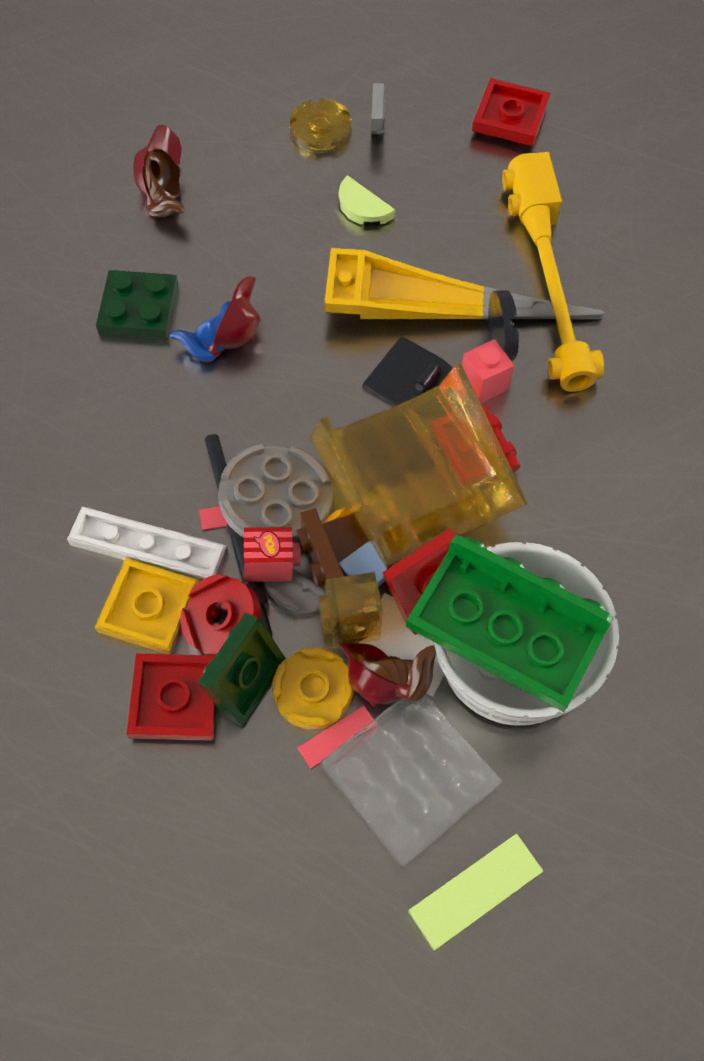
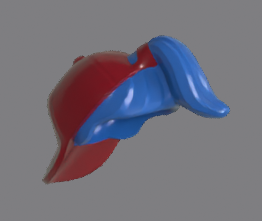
(227, 330)

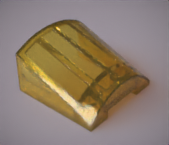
(421, 468)

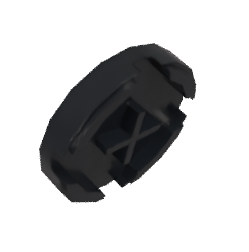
(500, 312)

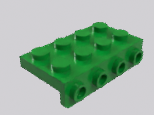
(510, 621)

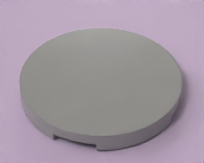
(272, 488)

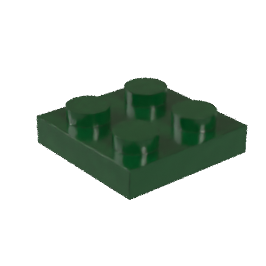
(137, 304)
(242, 669)

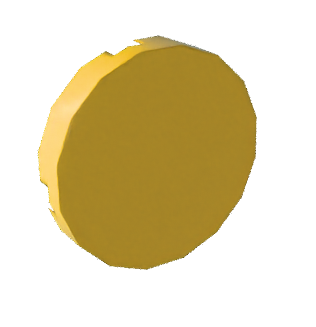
(312, 688)

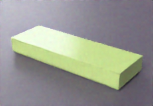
(475, 892)

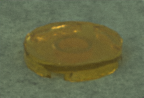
(320, 125)

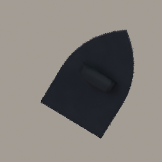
(406, 373)

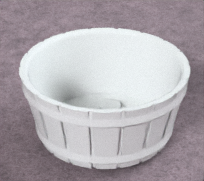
(505, 702)

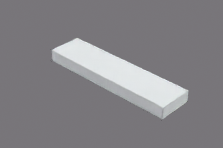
(147, 544)

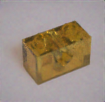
(351, 609)

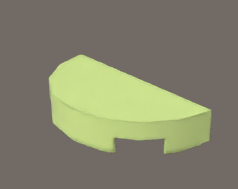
(362, 204)

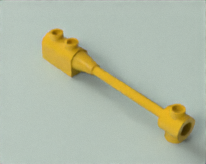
(538, 205)

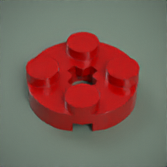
(202, 608)

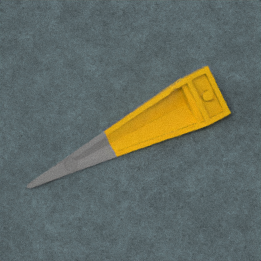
(394, 290)

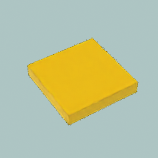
(146, 606)

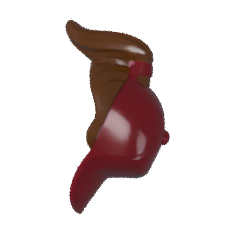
(158, 173)
(389, 678)

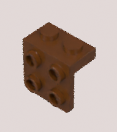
(329, 543)

